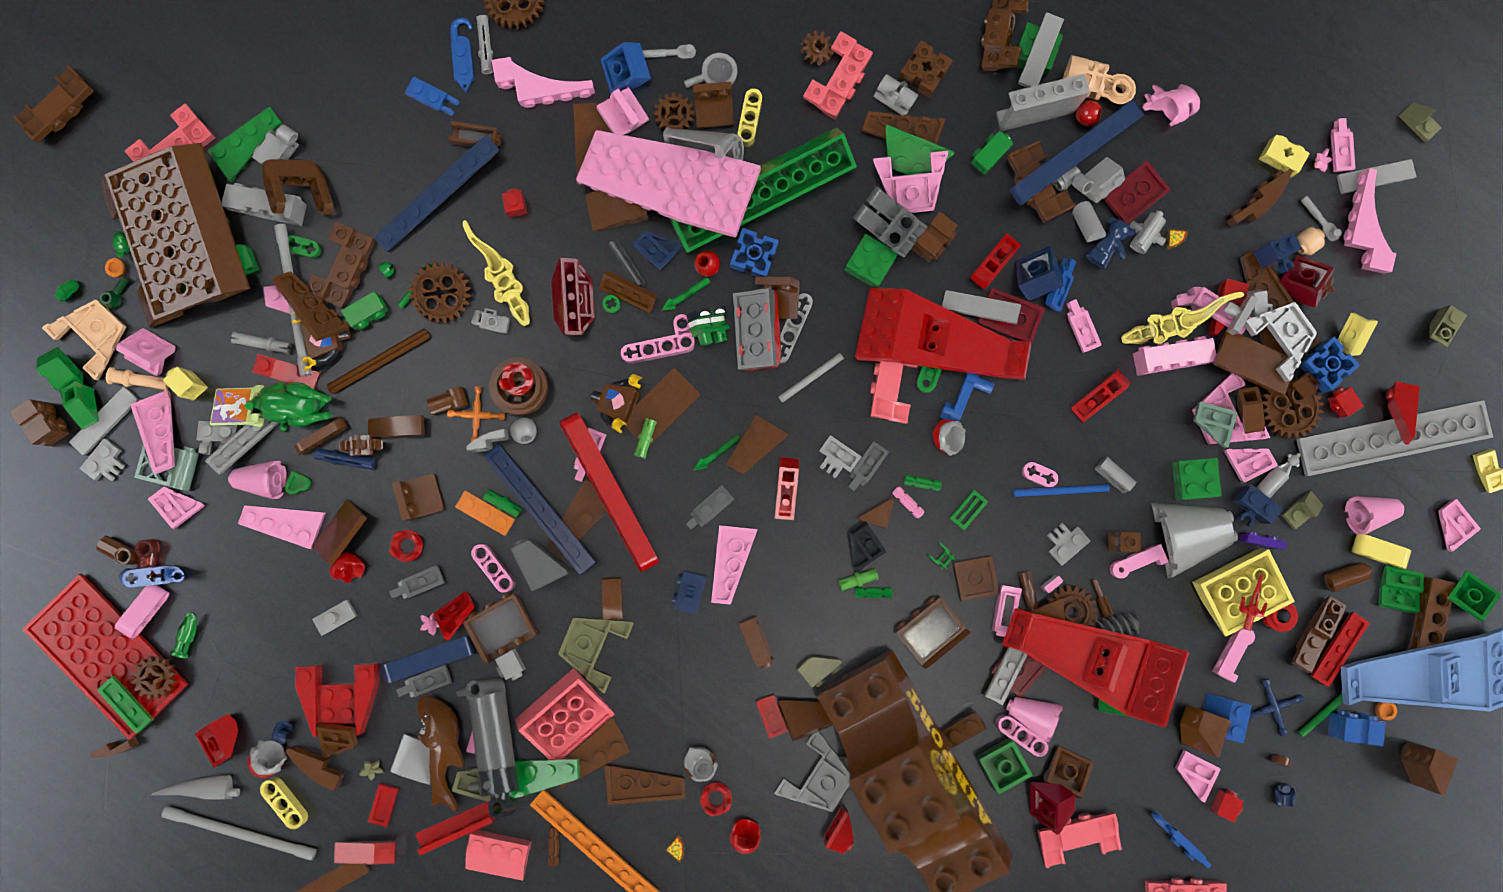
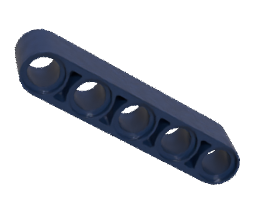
(428, 659)

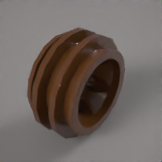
(517, 407)

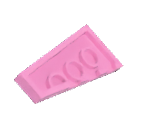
(156, 430)
(290, 525)
(731, 556)

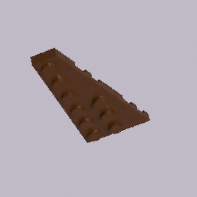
(1266, 279)

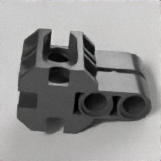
(883, 229)

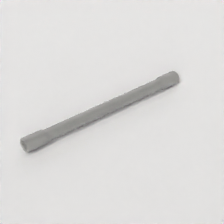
(282, 240)
(181, 816)

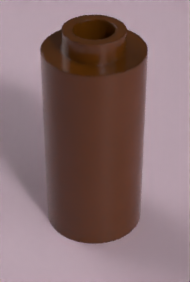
(1348, 576)

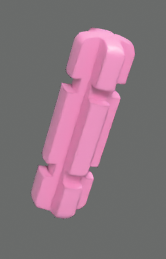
(908, 502)

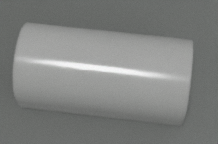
(1088, 221)
(1115, 475)

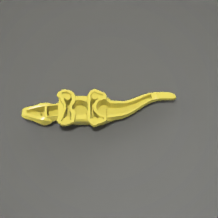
(500, 274)
(1179, 322)

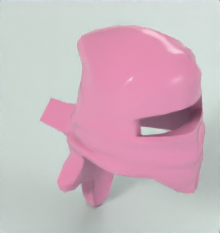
(1175, 104)

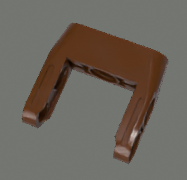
(294, 173)

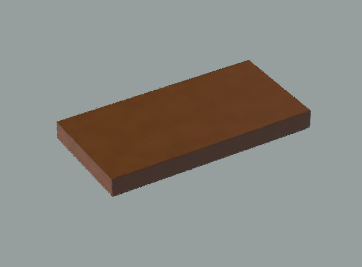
(586, 122)
(1251, 361)
(663, 404)

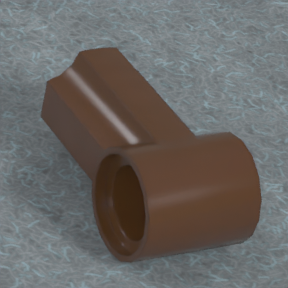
(452, 399)
(116, 551)

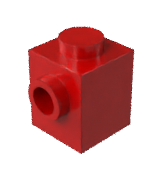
(514, 203)
(1345, 401)
(1227, 805)

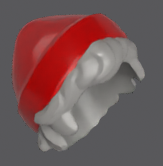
(949, 436)
(266, 759)

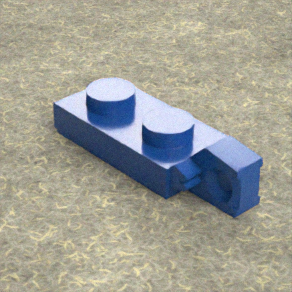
(1056, 298)

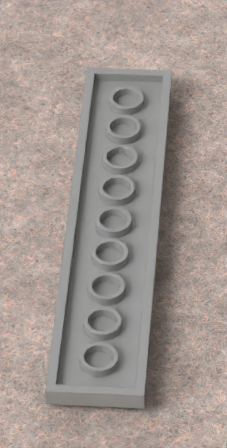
(1383, 442)

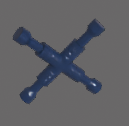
(1275, 706)

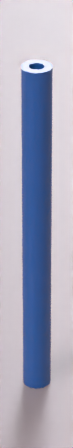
(1061, 490)

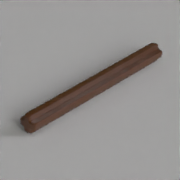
(378, 361)

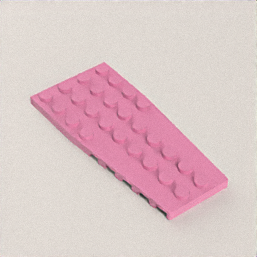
(672, 180)

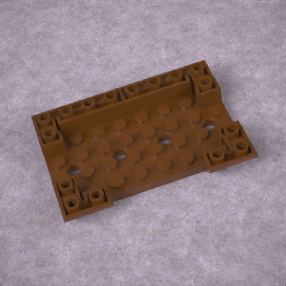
(190, 224)

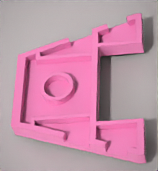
(913, 191)
(1220, 398)

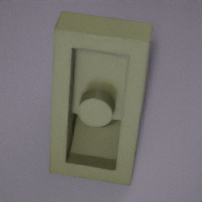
(1420, 121)
(1302, 510)

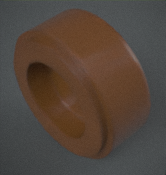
(1281, 760)

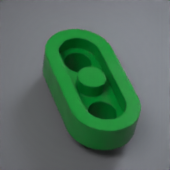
(931, 376)

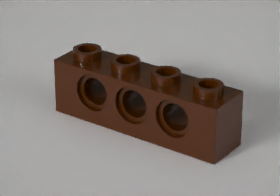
(1428, 606)

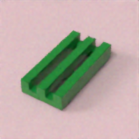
(962, 505)

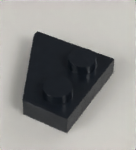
(864, 546)

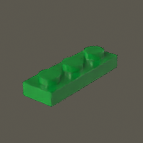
(125, 704)

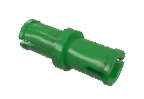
(502, 503)

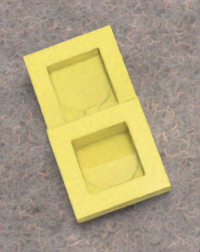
(1488, 470)

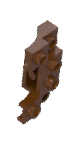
(999, 33)
(56, 107)
(1047, 203)
(346, 267)

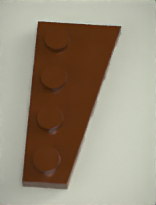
(920, 126)
(309, 308)

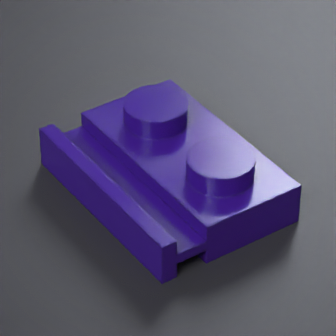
(1267, 541)

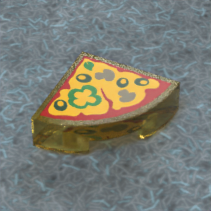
(1175, 238)
(676, 848)

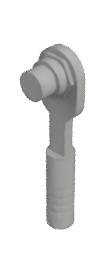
(682, 52)
(1328, 229)

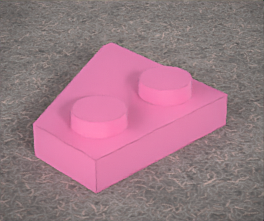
(1250, 462)
(1456, 524)
(1197, 773)

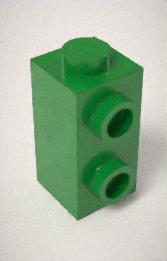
(995, 149)
(364, 311)

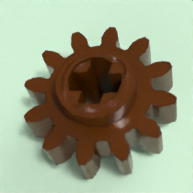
(817, 48)

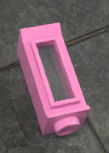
(1006, 602)

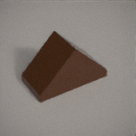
(879, 515)

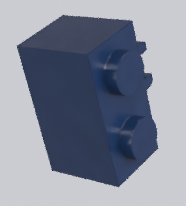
(1278, 251)
(1256, 506)
(689, 592)

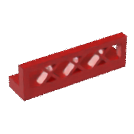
(454, 827)

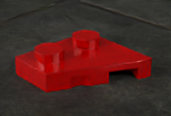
(453, 614)

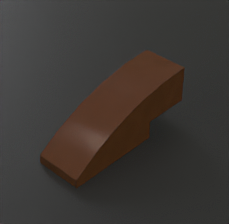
(396, 426)
(315, 767)

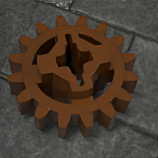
(678, 107)
(361, 445)
(155, 686)

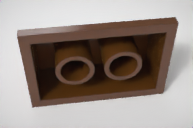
(1428, 767)

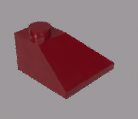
(1307, 280)
(1051, 805)

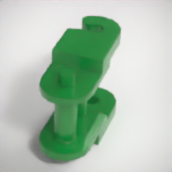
(946, 552)

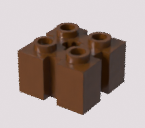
(924, 58)
(938, 233)
(40, 422)

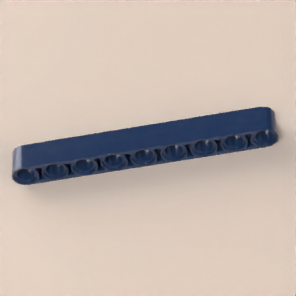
(1076, 152)

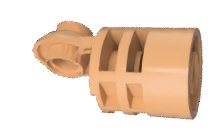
(1099, 82)

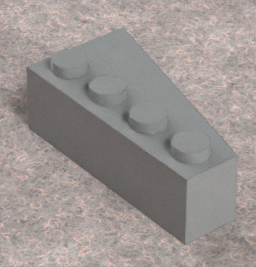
(255, 203)

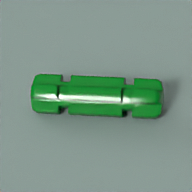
(922, 482)
(873, 592)

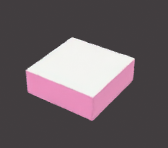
(1051, 584)

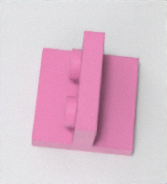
(622, 112)
(146, 350)

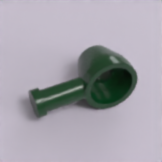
(114, 295)

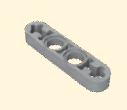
(795, 329)

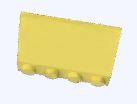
(1225, 587)

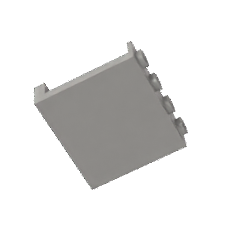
(1043, 102)

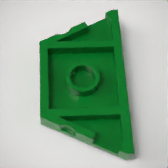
(909, 152)

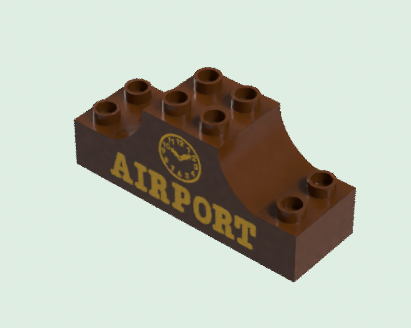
(913, 779)

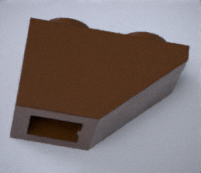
(1251, 409)

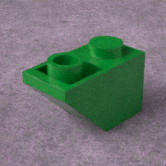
(80, 404)

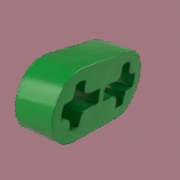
(302, 251)

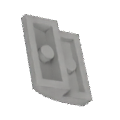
(484, 442)
(412, 760)

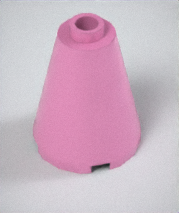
(260, 479)
(1372, 513)
(1035, 715)

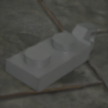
(867, 465)
(710, 507)
(418, 583)
(426, 682)

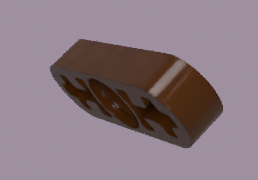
(320, 436)

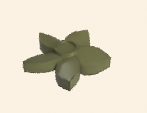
(370, 769)

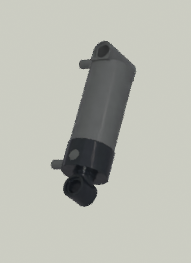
(492, 744)

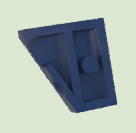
(656, 249)

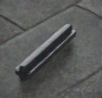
(627, 262)

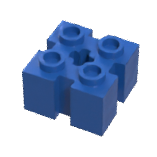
(748, 243)
(1329, 364)
(1356, 727)

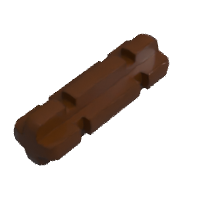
(553, 846)

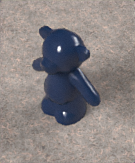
(1102, 252)

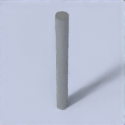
(811, 377)

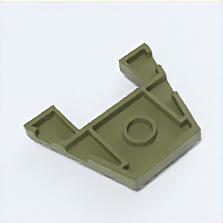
(584, 645)

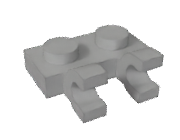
(213, 433)

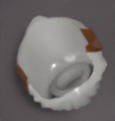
(700, 764)

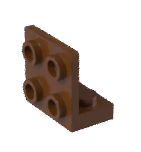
(713, 104)
(787, 294)
(418, 497)

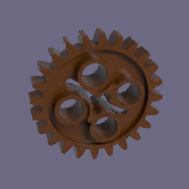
(514, 14)
(443, 309)
(1275, 414)

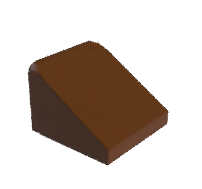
(1306, 384)

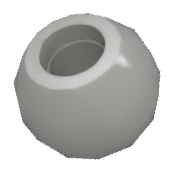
(523, 430)

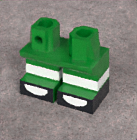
(708, 322)

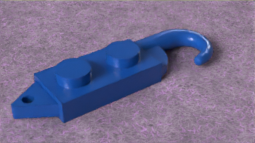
(461, 55)
(1179, 840)

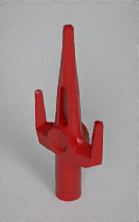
(1252, 610)

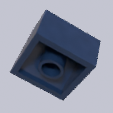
(1039, 273)

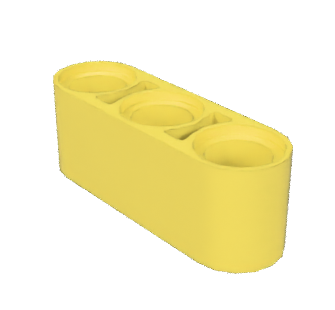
(750, 109)
(1381, 551)
(274, 800)

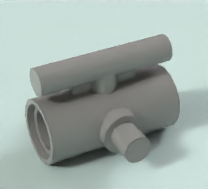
(895, 95)
(1148, 232)

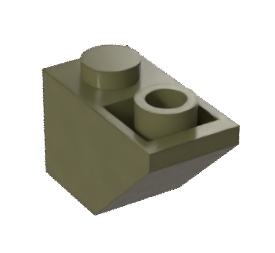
(1446, 324)
(817, 668)

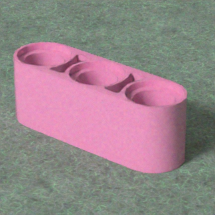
(484, 564)
(141, 610)
(1029, 739)

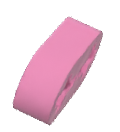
(1042, 471)

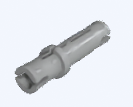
(482, 23)
(269, 344)

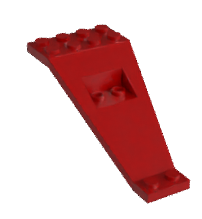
(901, 330)
(1137, 674)

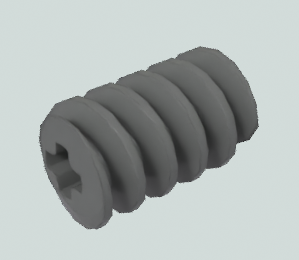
(1121, 624)

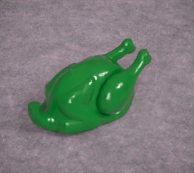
(290, 403)

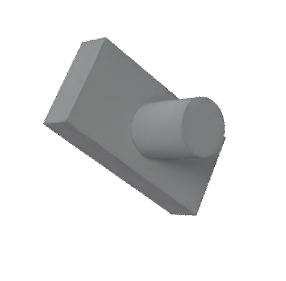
(1239, 313)
(334, 617)

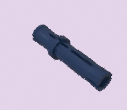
(344, 458)

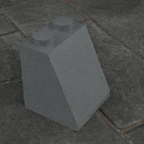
(538, 564)

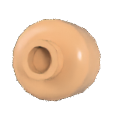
(1310, 240)

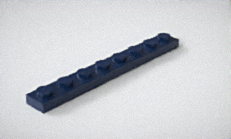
(436, 193)
(540, 509)

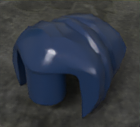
(278, 734)
(1285, 795)

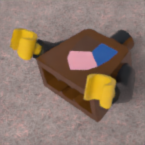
(322, 351)
(617, 402)

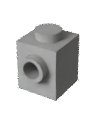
(510, 665)

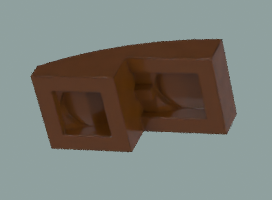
(612, 598)
(112, 748)

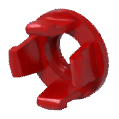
(507, 382)
(396, 541)
(1272, 621)
(711, 809)

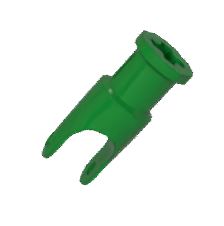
(185, 635)

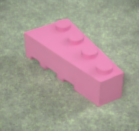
(1174, 356)

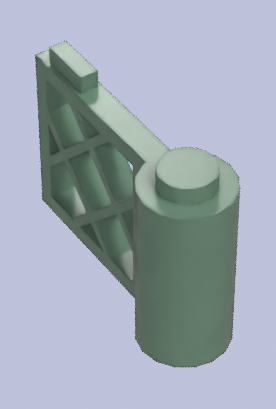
(179, 476)

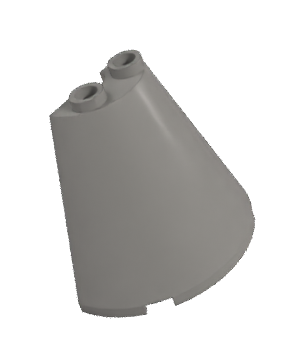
(719, 143)
(1193, 533)

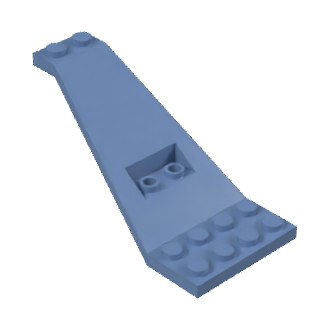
(1445, 675)

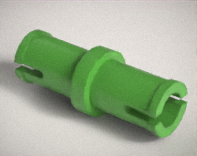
(645, 438)
(858, 579)

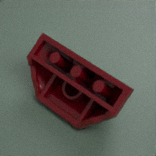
(572, 297)

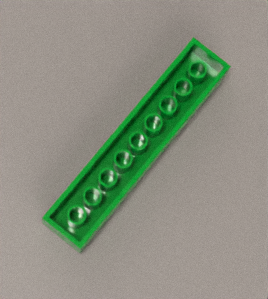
(784, 181)

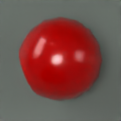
(1088, 113)
(707, 263)

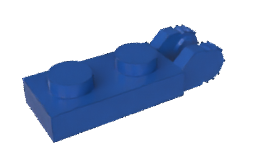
(430, 96)

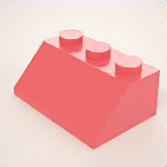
(497, 854)

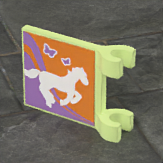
(230, 407)

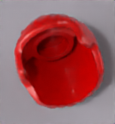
(347, 567)
(745, 836)

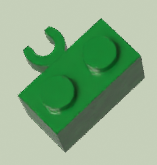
(58, 369)

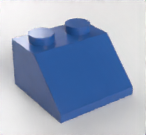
(625, 67)
(1232, 710)

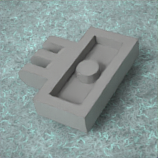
(838, 456)
(103, 461)
(1067, 543)

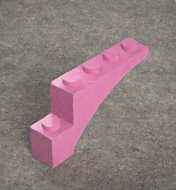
(536, 89)
(1364, 227)

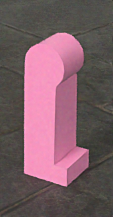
(1137, 560)
(1233, 653)

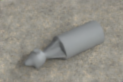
(1278, 476)

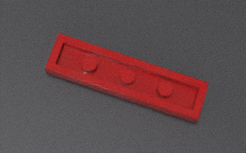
(1339, 649)

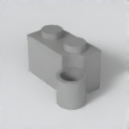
(277, 145)
(1100, 180)

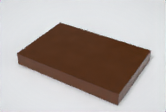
(339, 532)

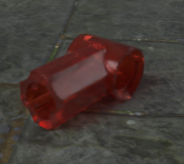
(145, 558)

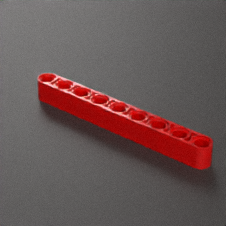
(608, 492)

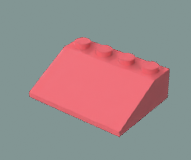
(564, 716)

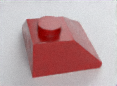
(218, 739)
(840, 833)

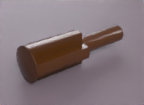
(1102, 600)

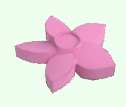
(1322, 160)
(429, 623)

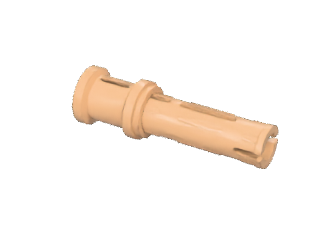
(129, 378)

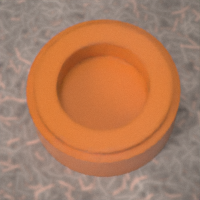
(115, 267)
(1386, 710)

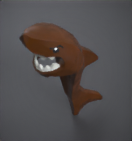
(442, 738)

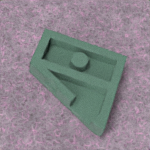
(1216, 422)

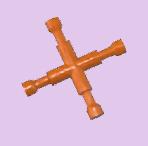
(476, 414)

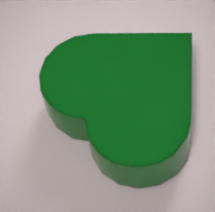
(66, 289)
(297, 483)

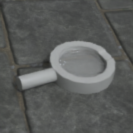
(716, 68)

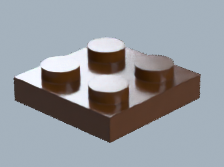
(976, 578)

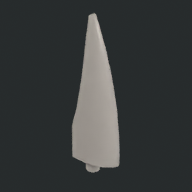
(205, 788)

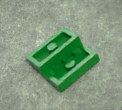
(1401, 589)

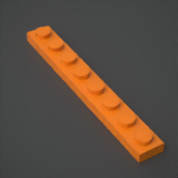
(590, 844)

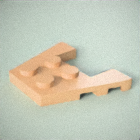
(97, 328)

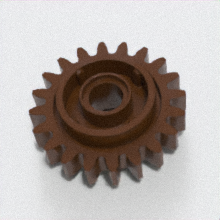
(1080, 602)

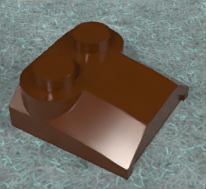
(1069, 771)

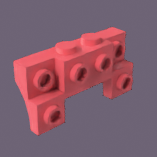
(842, 83)
(189, 131)
(886, 391)
(1079, 833)
(1179, 885)

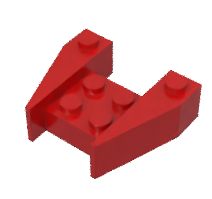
(337, 701)

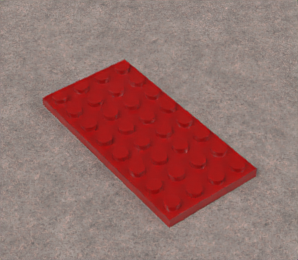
(83, 642)

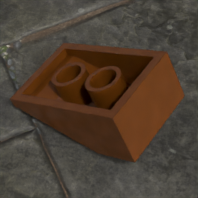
(612, 212)

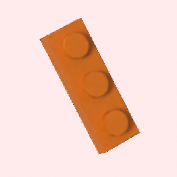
(485, 513)

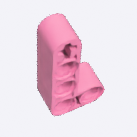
(658, 343)

